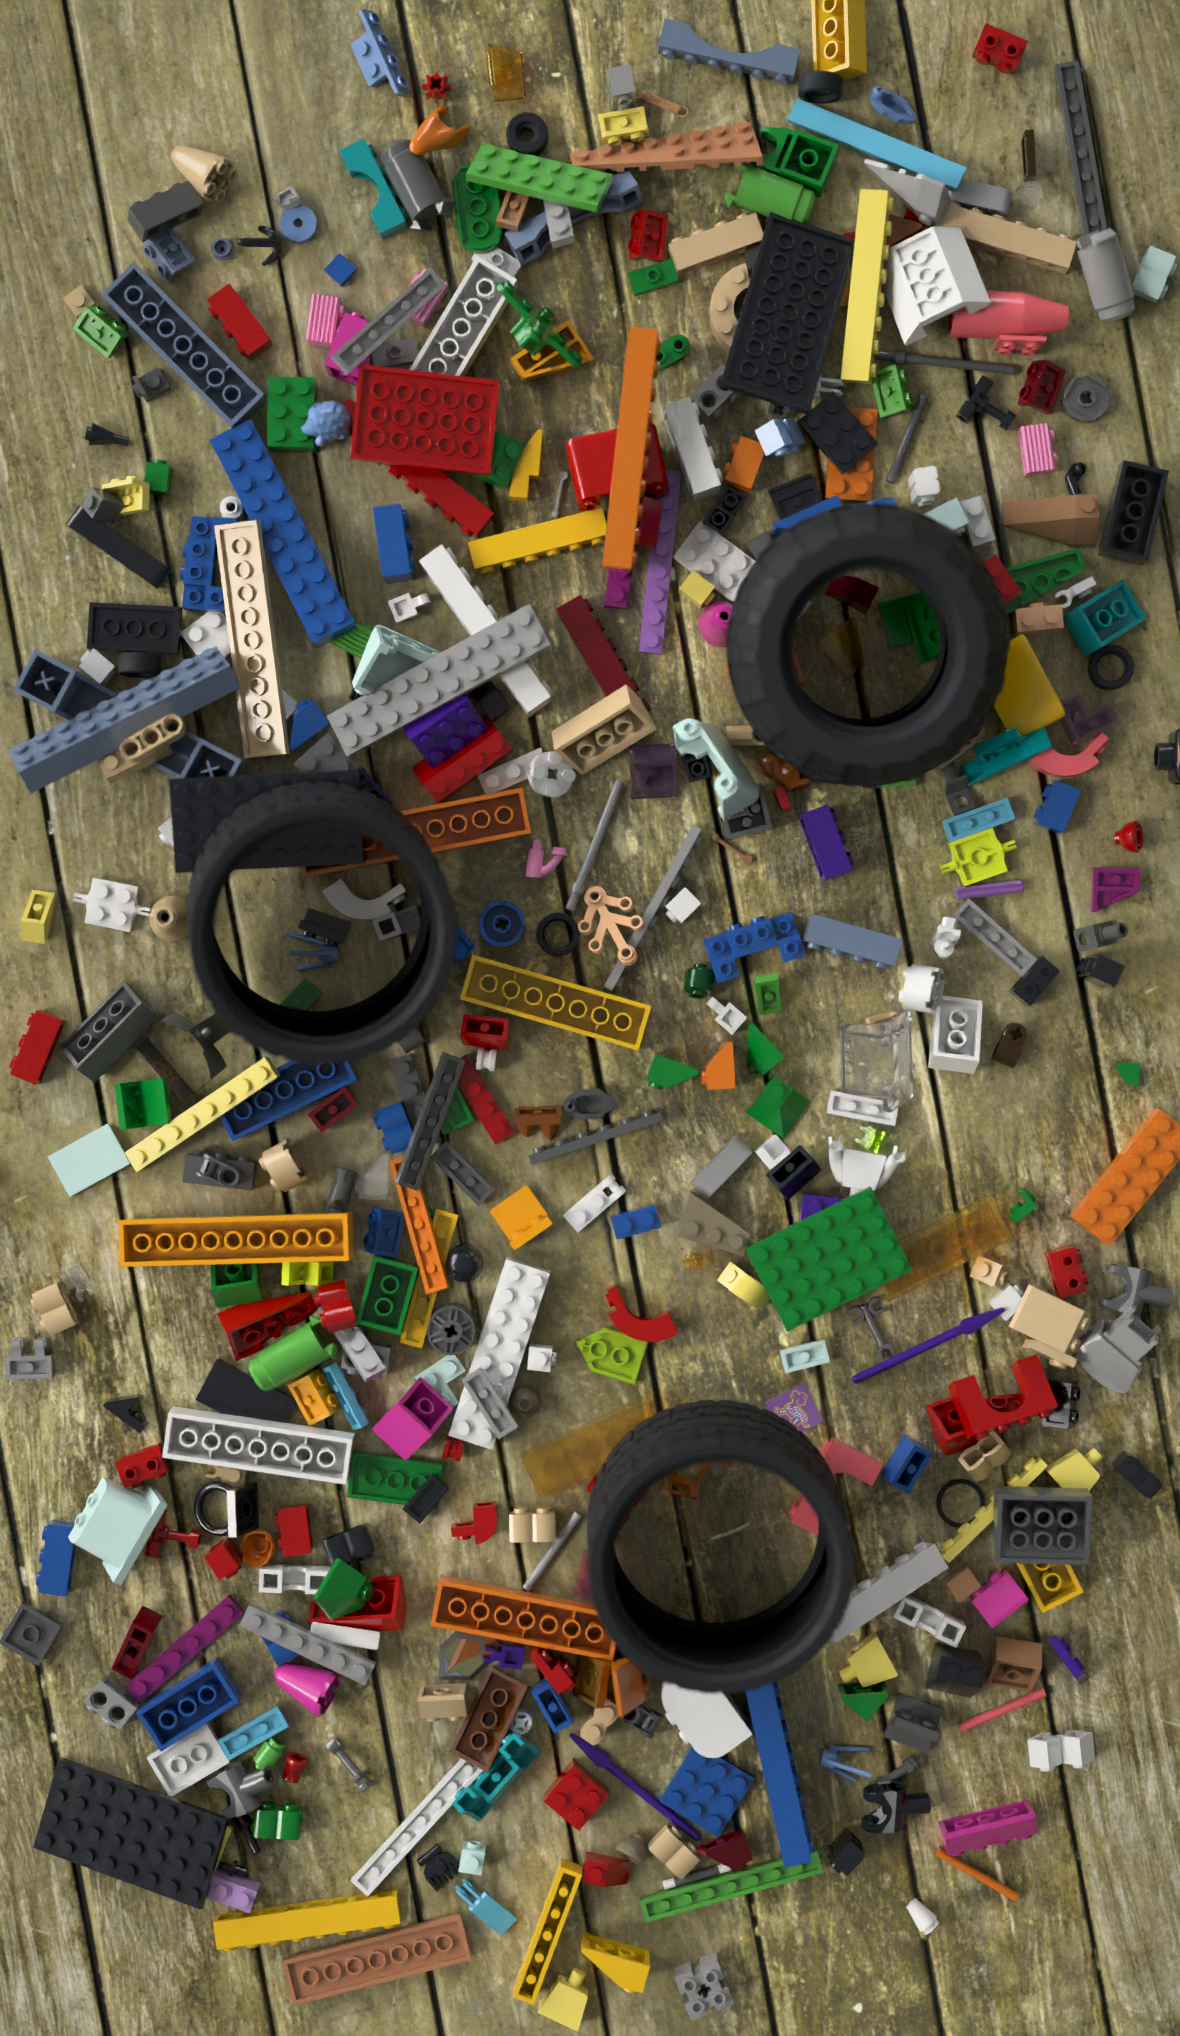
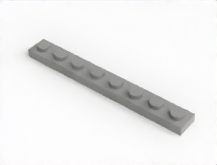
(659, 900)

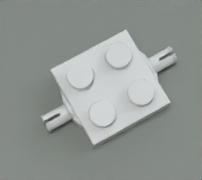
(112, 904)

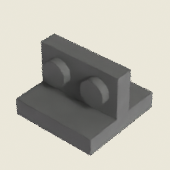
(913, 1722)

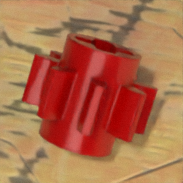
(435, 93)

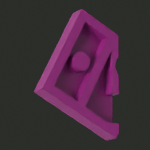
(1112, 885)

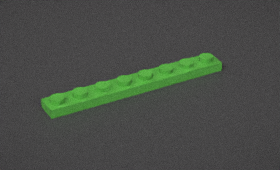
(726, 1887)

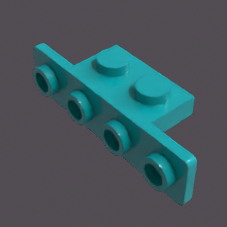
(1004, 752)

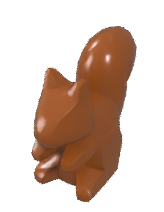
(785, 775)

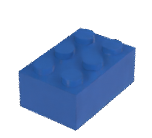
(394, 543)

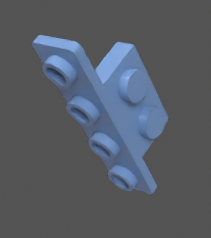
(376, 57)

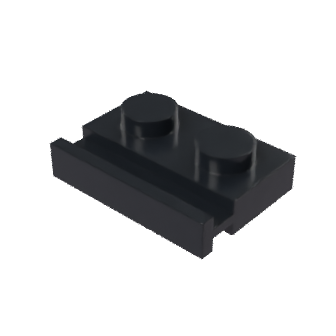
(794, 496)

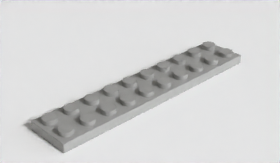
(439, 680)

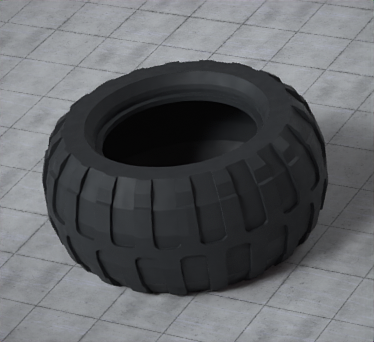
(966, 671)

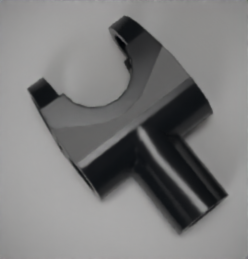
(893, 1806)

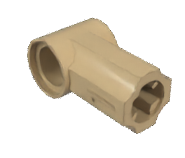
(742, 736)

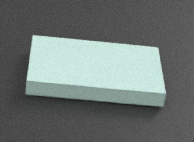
(89, 1159)

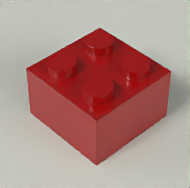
(576, 1794)

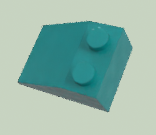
(1104, 617)

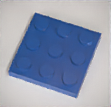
(706, 1790)

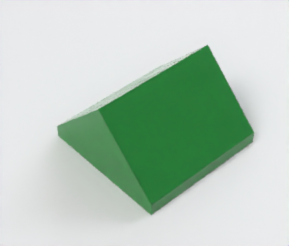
(863, 1700)

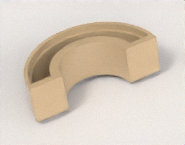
(721, 311)

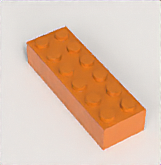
(1130, 1178)

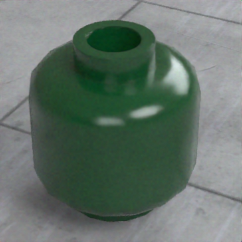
(699, 981)

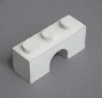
(282, 1577)
(920, 1614)

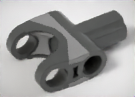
(1136, 1290)
(242, 1787)

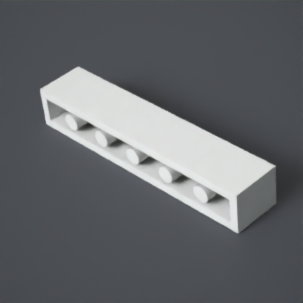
(890, 1587)

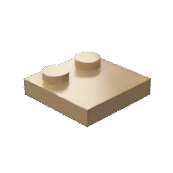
(1056, 1358)

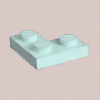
(440, 1374)

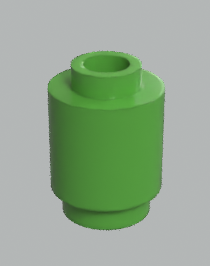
(269, 1753)

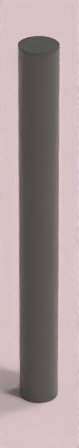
(906, 440)

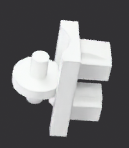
(945, 937)

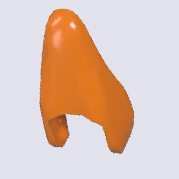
(435, 135)

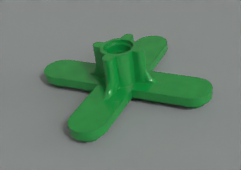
(536, 326)

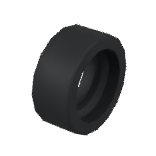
(820, 87)
(1128, 667)
(541, 937)

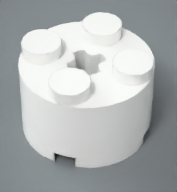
(922, 988)

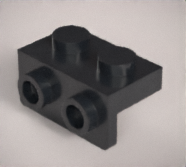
(325, 925)

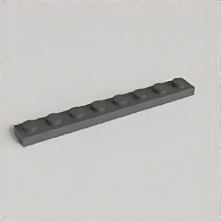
(1080, 147)

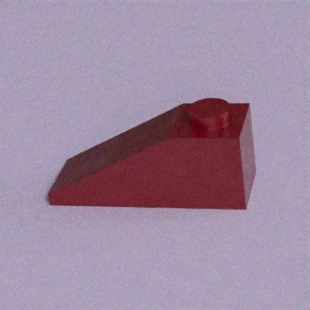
(136, 1642)

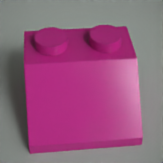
(998, 1597)

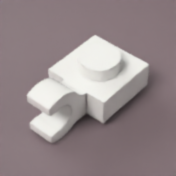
(1081, 589)
(405, 607)
(728, 1017)

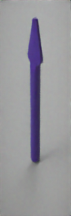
(966, 1326)
(602, 1760)

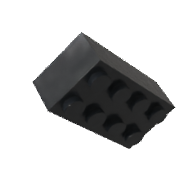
(1133, 512)

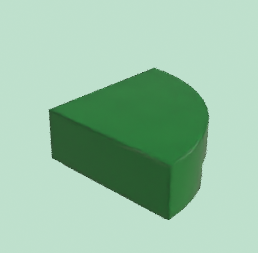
(1129, 1072)

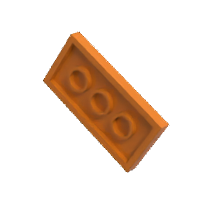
(858, 481)

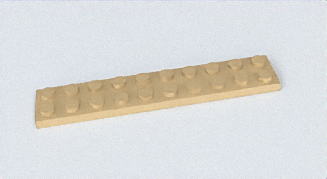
(252, 638)

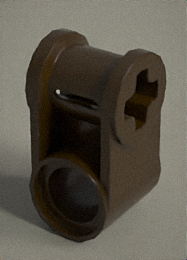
(1008, 1050)

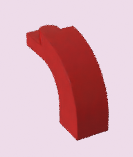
(638, 1328)

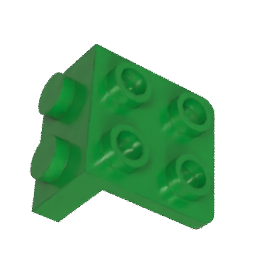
(142, 1103)

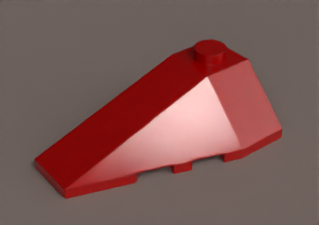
(256, 1322)
(380, 1613)

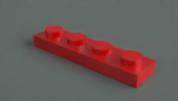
(483, 1103)

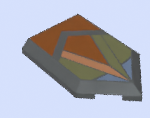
(463, 1655)

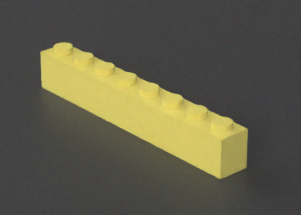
(866, 286)

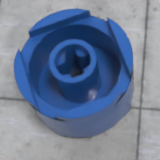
(489, 920)

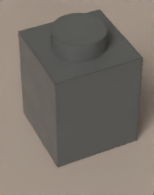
(102, 505)

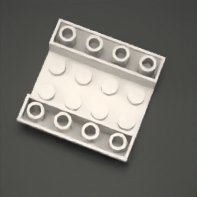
(931, 279)

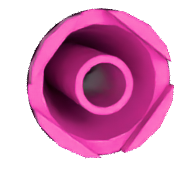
(711, 626)
(308, 1685)

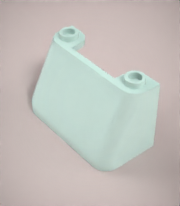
(387, 657)
(735, 784)

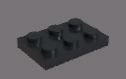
(837, 433)

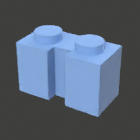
(780, 437)

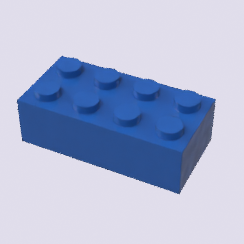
(189, 1704)

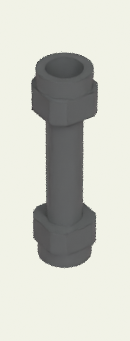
(909, 1766)

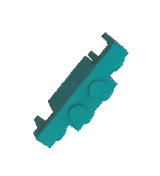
(508, 1766)

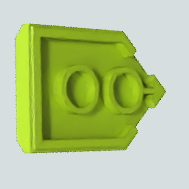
(613, 1354)

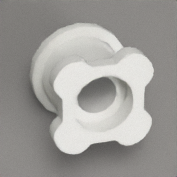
(237, 513)

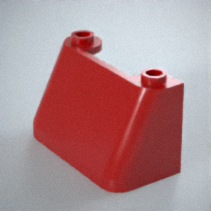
(592, 463)

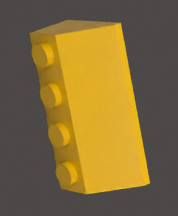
(839, 37)

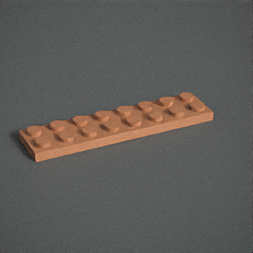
(377, 1959)

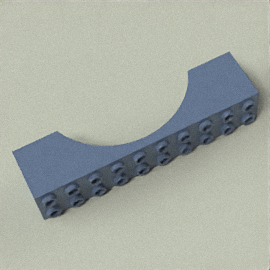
(70, 693)

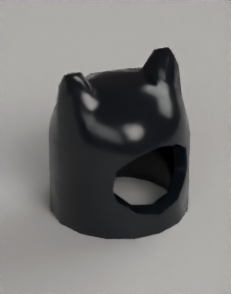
(464, 1263)

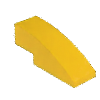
(527, 468)

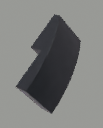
(724, 510)
(491, 700)
(695, 768)

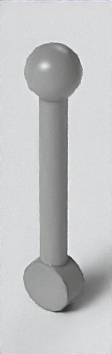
(563, 476)

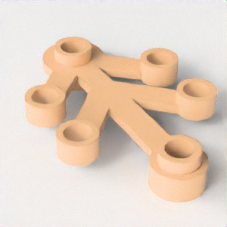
(609, 921)

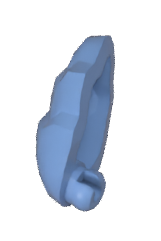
(892, 106)

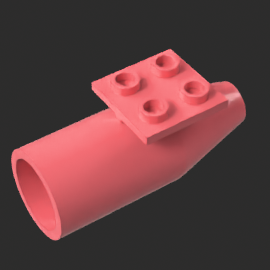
(1013, 320)

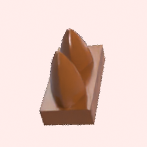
(547, 1117)

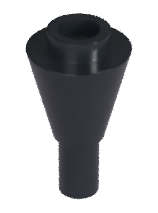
(100, 436)

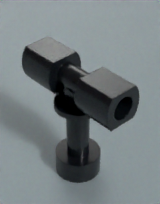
(979, 402)

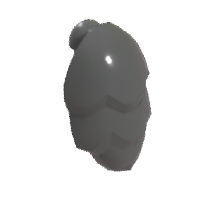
(589, 1104)

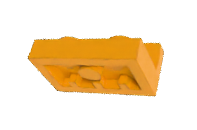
(314, 1396)

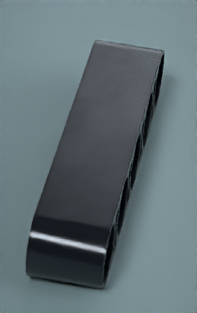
(118, 547)

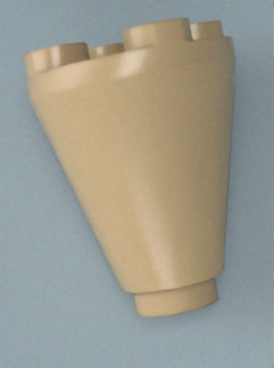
(205, 171)
(177, 926)

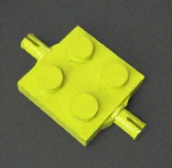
(977, 857)

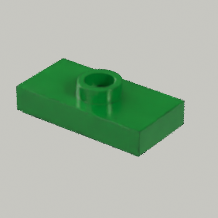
(653, 277)

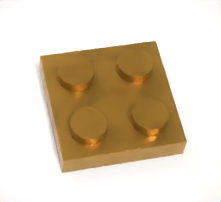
(592, 1680)

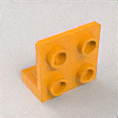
(521, 1217)

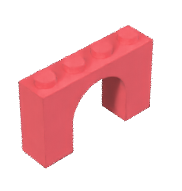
(840, 1459)

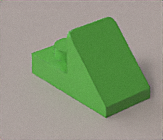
(767, 994)

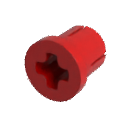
(294, 1766)

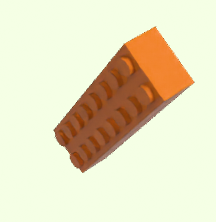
(520, 1617)

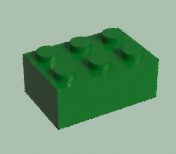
(288, 411)
(387, 1294)

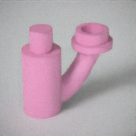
(535, 860)

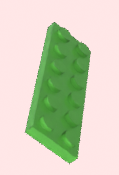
(539, 177)

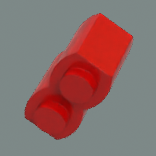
(336, 1306)

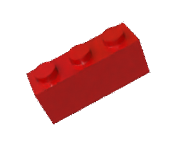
(239, 322)
(37, 1047)

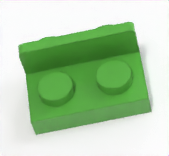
(101, 329)
(892, 391)

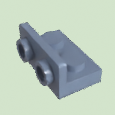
(168, 254)

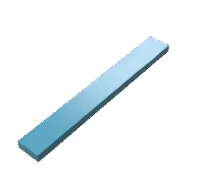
(876, 144)

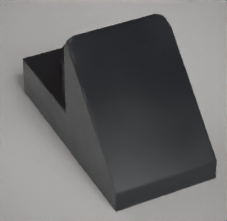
(122, 1407)

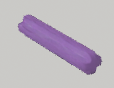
(989, 889)

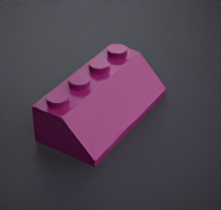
(988, 1827)

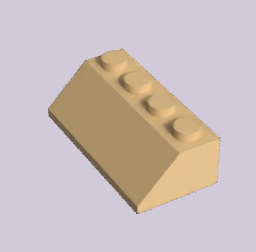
(603, 730)

